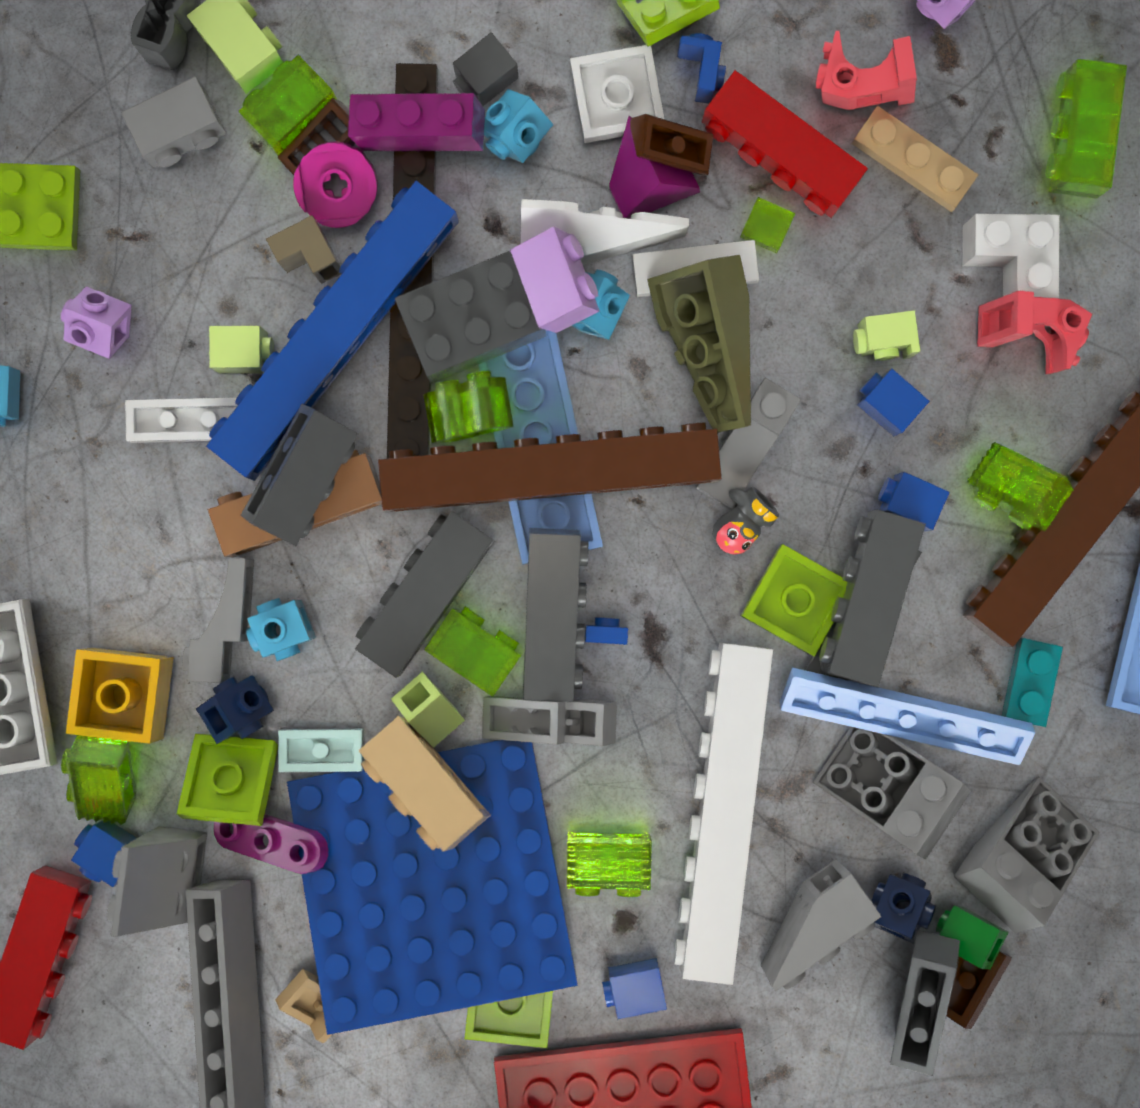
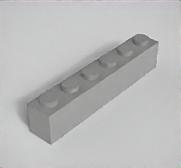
(225, 995)

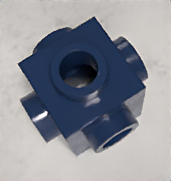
(235, 709)
(903, 922)

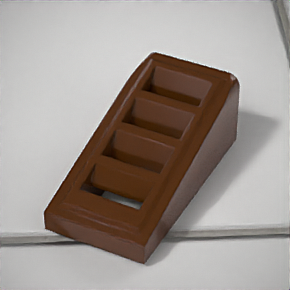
(323, 120)

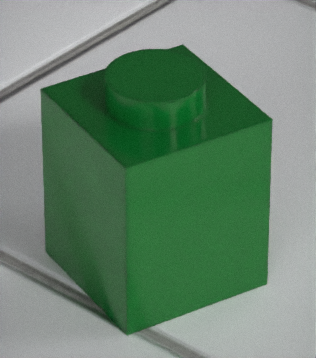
(978, 937)

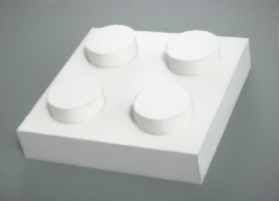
(613, 88)

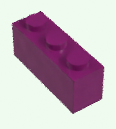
(416, 122)

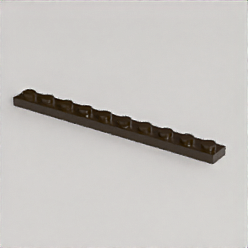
(407, 379)

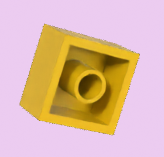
(119, 695)

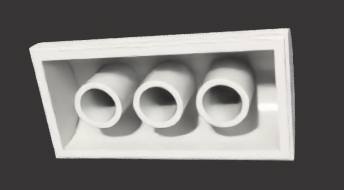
(24, 710)

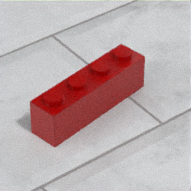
(782, 145)
(37, 951)

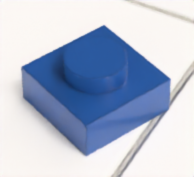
(606, 631)

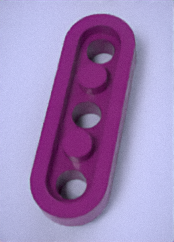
(282, 847)

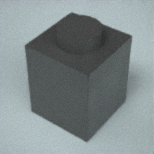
(485, 69)

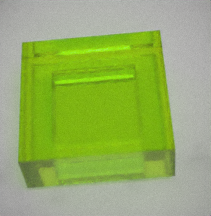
(767, 225)

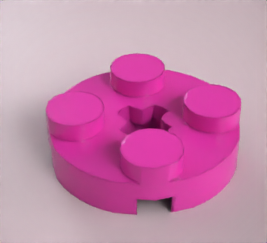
(320, 202)

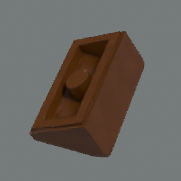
(671, 143)
(973, 989)

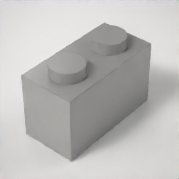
(174, 123)

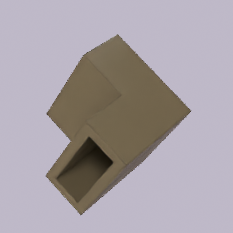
(302, 245)

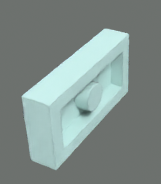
(320, 750)

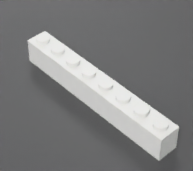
(724, 813)

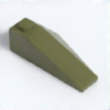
(710, 324)

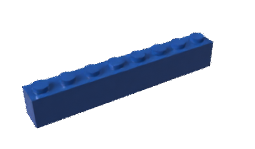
(334, 329)

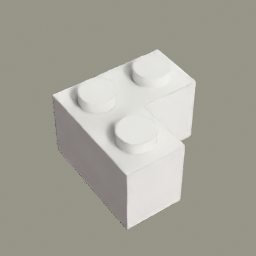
(1021, 245)

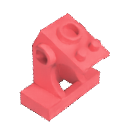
(857, 88)
(1023, 314)

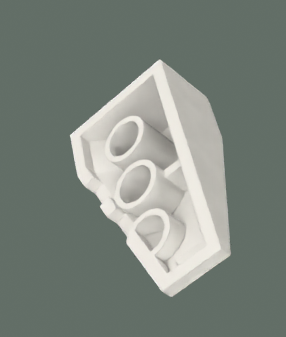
(602, 231)

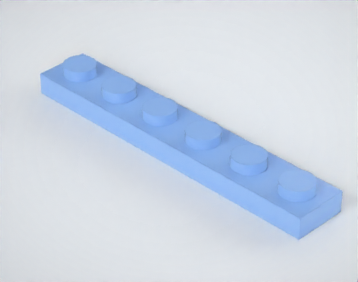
(906, 716)

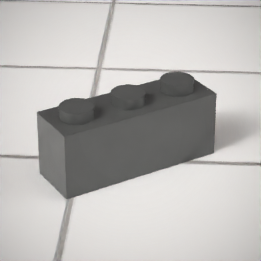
(299, 475)
(925, 1002)

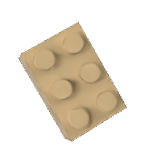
(422, 785)

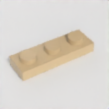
(914, 159)

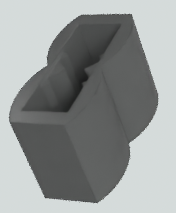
(161, 31)

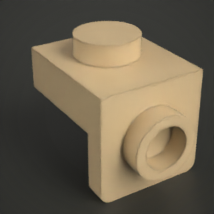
(303, 1001)

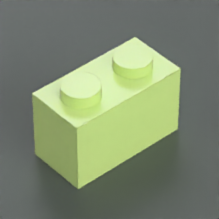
(237, 40)

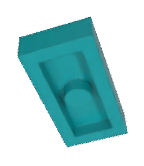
(1032, 681)

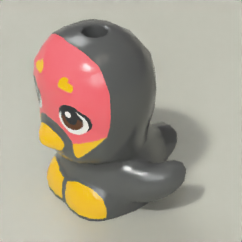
(742, 525)

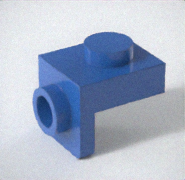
(707, 51)

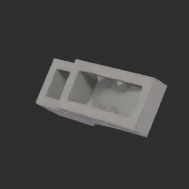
(748, 445)
(211, 654)
(550, 721)

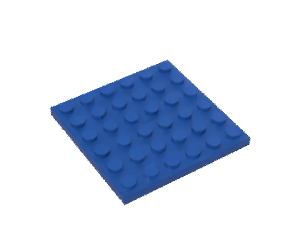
(428, 928)

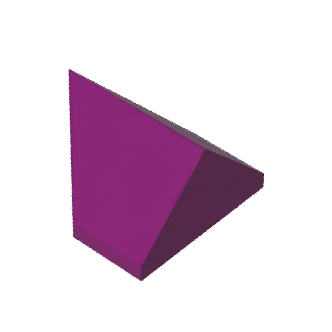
(645, 184)

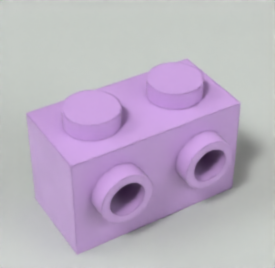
(555, 279)

